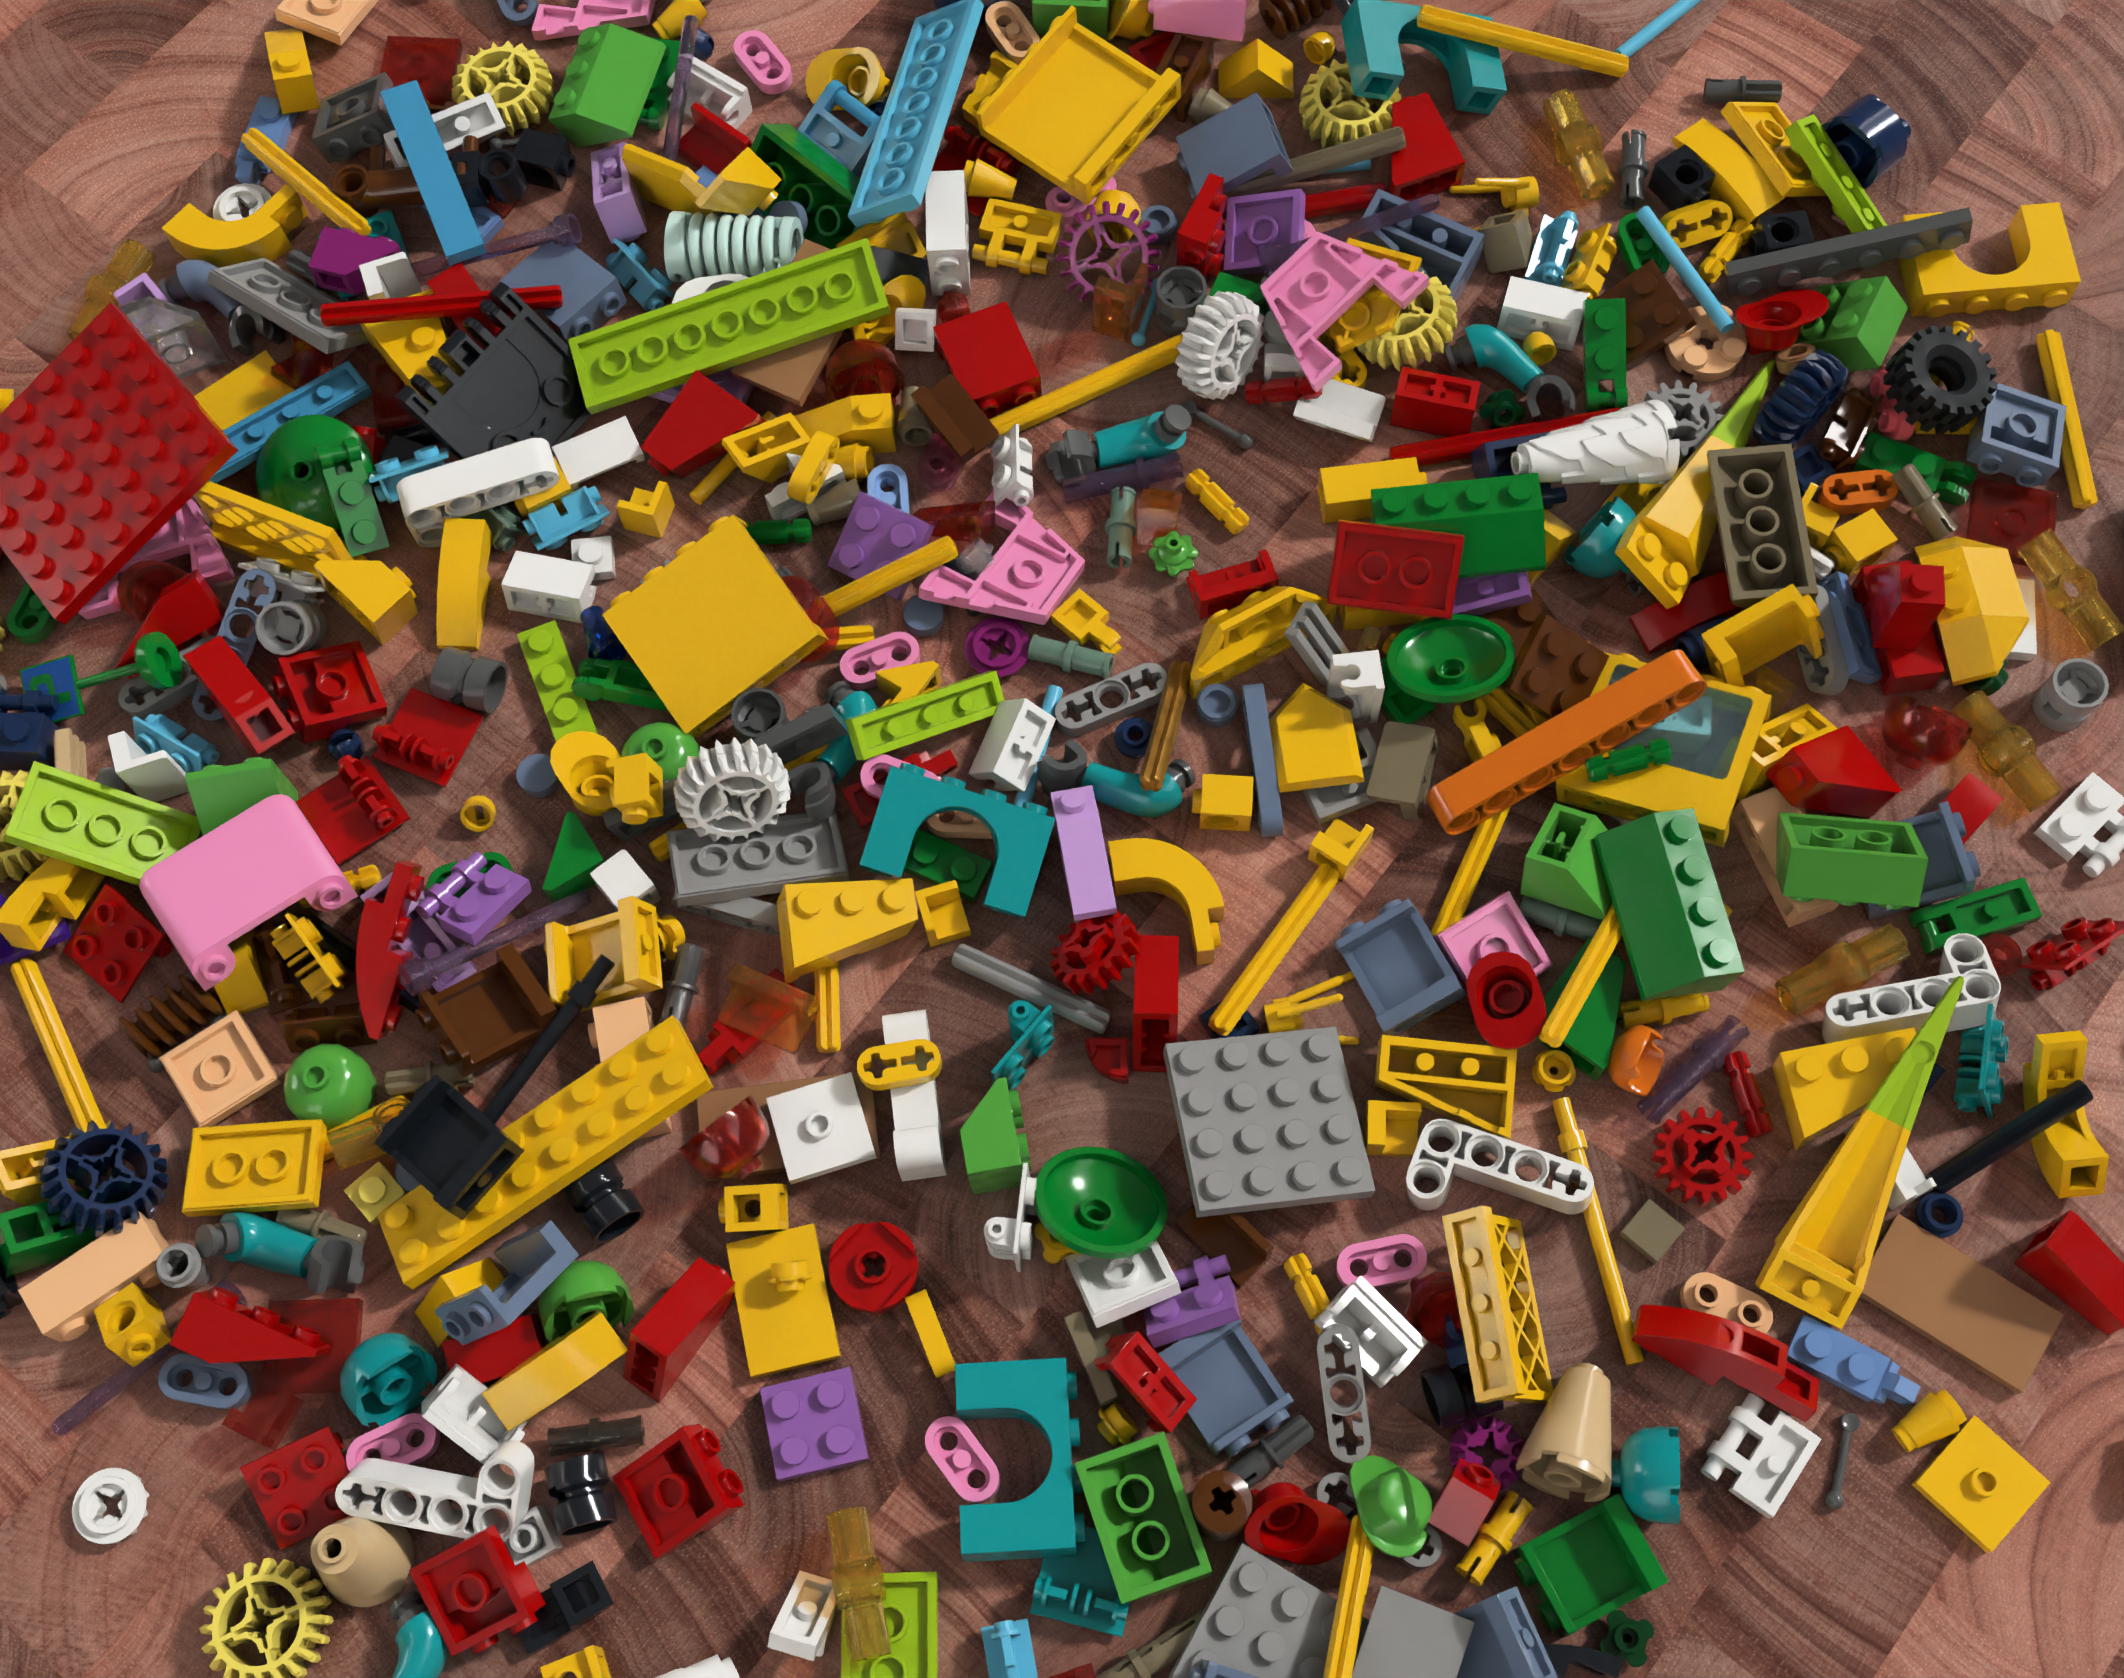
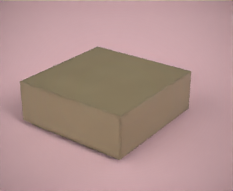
(1652, 1231)

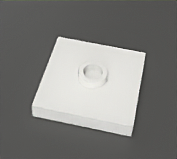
(821, 1128)
(1123, 1284)

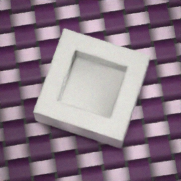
(915, 329)
(598, 552)

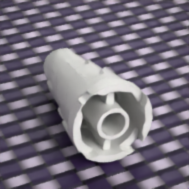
(1606, 449)

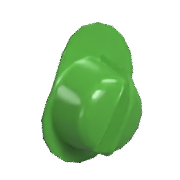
(1390, 1506)

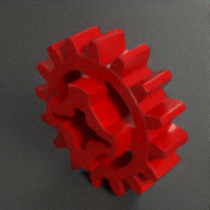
(1095, 952)
(1714, 1169)

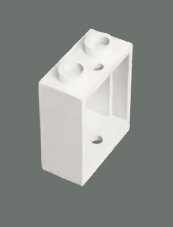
(947, 232)

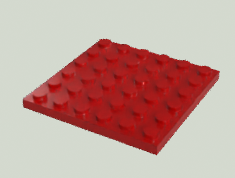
(98, 461)

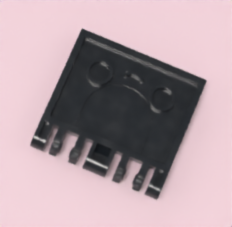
(507, 391)

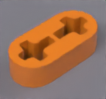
(1857, 491)

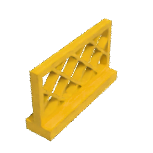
(269, 531)
(1484, 1300)

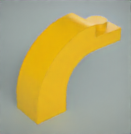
(240, 240)
(1171, 871)
(2067, 1150)

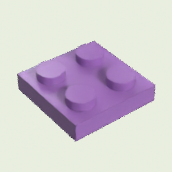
(1259, 221)
(875, 537)
(814, 1424)

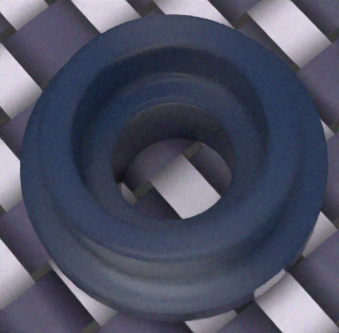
(1131, 748)
(1948, 1206)

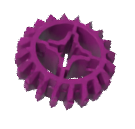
(1139, 243)

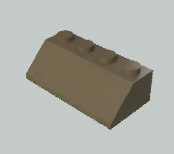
(1761, 522)

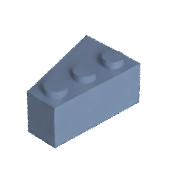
(1444, 245)

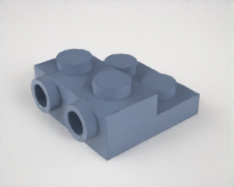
(2018, 436)

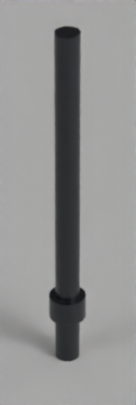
(580, 995)

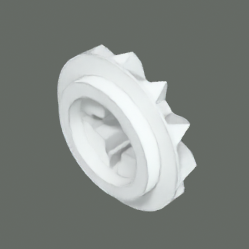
(228, 204)
(90, 1506)

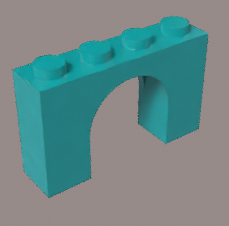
(1375, 64)
(1017, 832)
(1045, 1520)

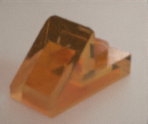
(1158, 514)

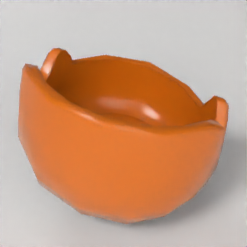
(1636, 1060)

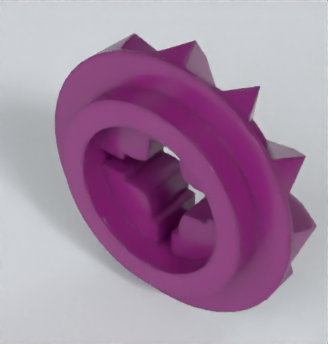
(992, 632)
(1505, 1441)

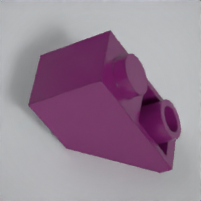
(339, 255)

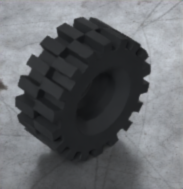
(1959, 368)

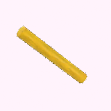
(718, 474)

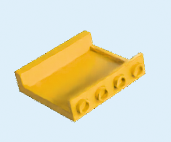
(1076, 107)
(712, 626)

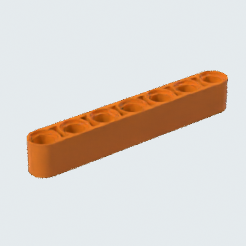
(1565, 742)

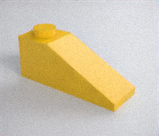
(291, 70)
(741, 186)
(855, 420)
(1776, 740)

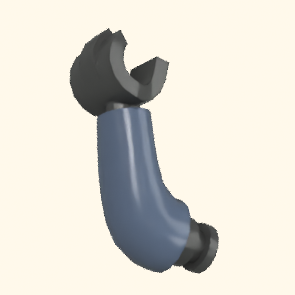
(191, 283)

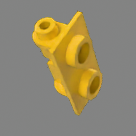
(1593, 251)

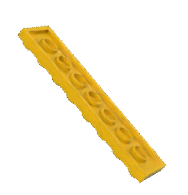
(560, 1143)

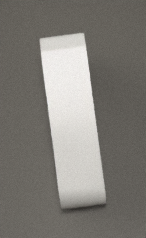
(474, 486)
(1861, 1011)
(915, 1107)
(1500, 1175)
(377, 1485)

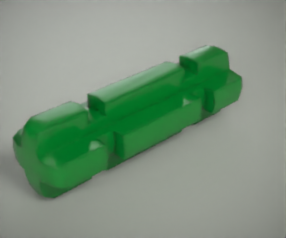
(780, 531)
(1628, 759)

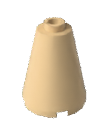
(1572, 1438)
(363, 1560)

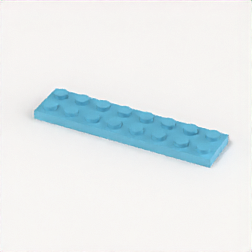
(916, 113)

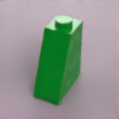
(1593, 1030)

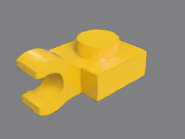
(1084, 620)
(1477, 736)

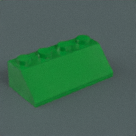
(810, 179)
(1495, 514)
(1669, 905)

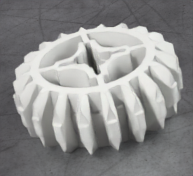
(1220, 345)
(732, 790)

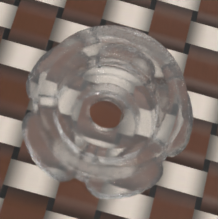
(976, 556)

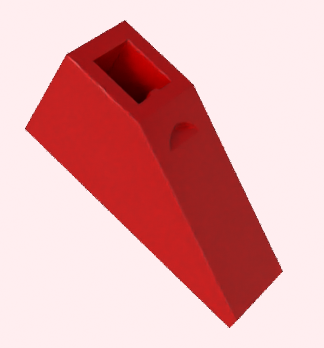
(181, 613)
(239, 697)
(226, 1331)

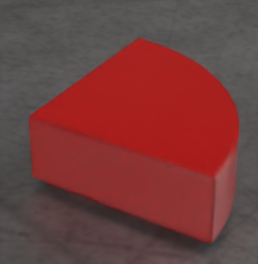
(1109, 1057)

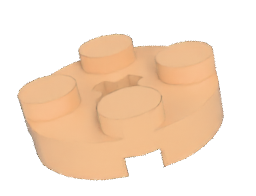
(1703, 363)

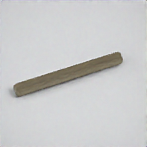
(1326, 160)

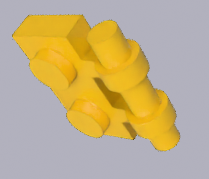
(1018, 226)

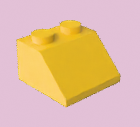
(370, 594)

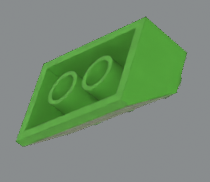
(606, 85)
(1849, 860)
(1143, 1519)

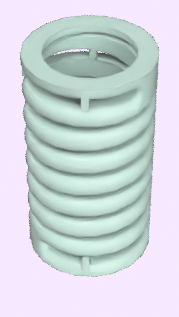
(728, 244)

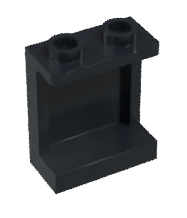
(448, 1146)

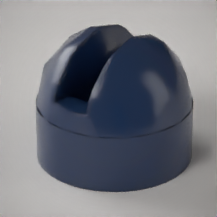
(704, 45)
(339, 747)

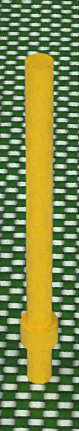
(1573, 1143)

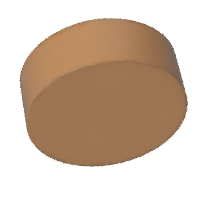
(1789, 358)

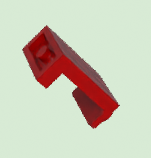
(989, 358)

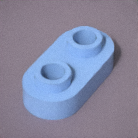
(889, 475)

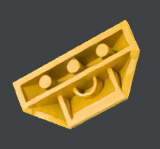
(1981, 609)
(1249, 634)

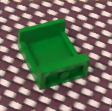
(1588, 1566)

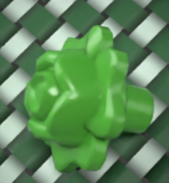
(1173, 553)

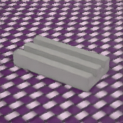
(1320, 637)

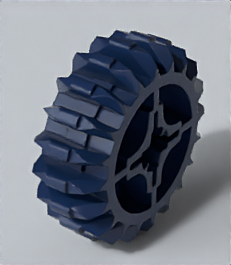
(1801, 400)
(74, 1161)

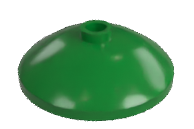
(288, 451)
(1451, 658)
(1100, 1202)

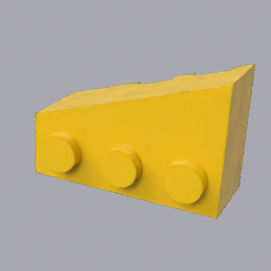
(409, 346)
(841, 919)
(1452, 1079)
(1834, 1080)

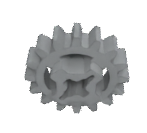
(1686, 409)

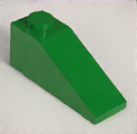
(35, 1237)

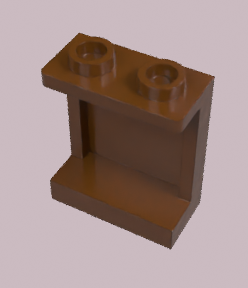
(487, 1013)

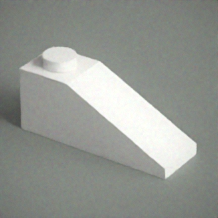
(473, 117)

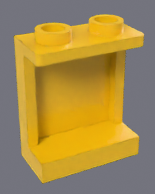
(1763, 634)
(623, 937)

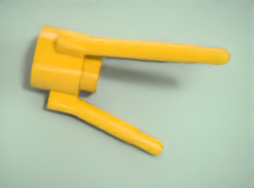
(1515, 192)
(1286, 1012)

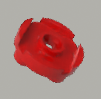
(847, 1268)

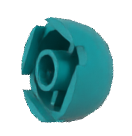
(1599, 540)
(386, 1377)
(1650, 1474)

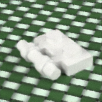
(2079, 818)
(1772, 1465)

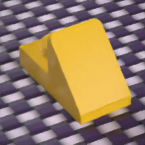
(908, 680)

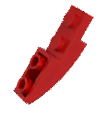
(377, 955)
(1720, 1347)

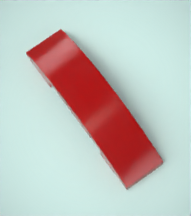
(1700, 604)

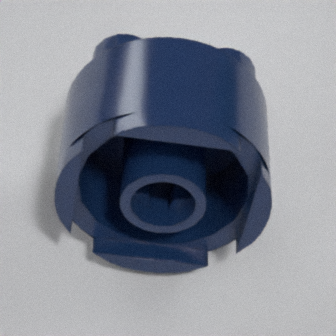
(1869, 138)

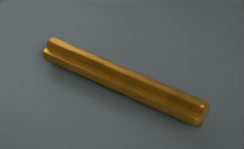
(1165, 726)

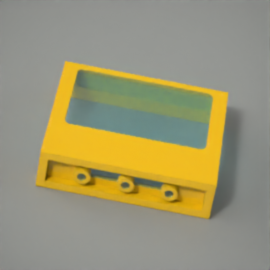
(1708, 762)

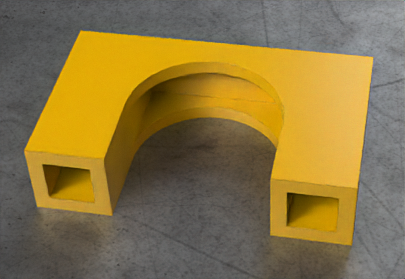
(2044, 274)
(1346, 495)

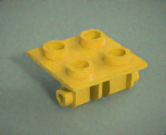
(303, 935)

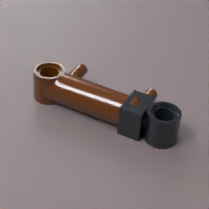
(478, 176)

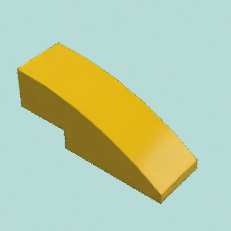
(1738, 176)
(462, 583)
(43, 899)
(554, 1370)

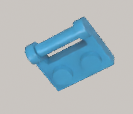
(835, 136)

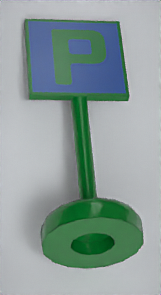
(154, 659)

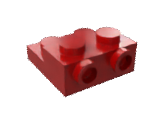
(1203, 230)
(328, 690)
(679, 1489)
(477, 1592)

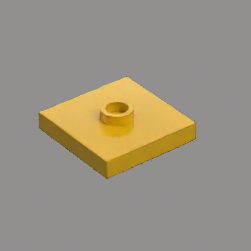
(1981, 1484)

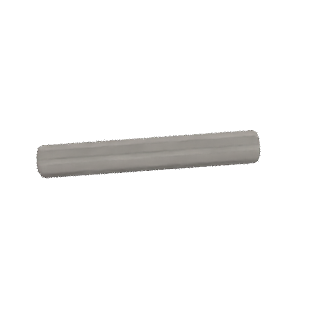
(1031, 988)

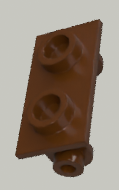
(1845, 442)
(281, 985)
(315, 1027)

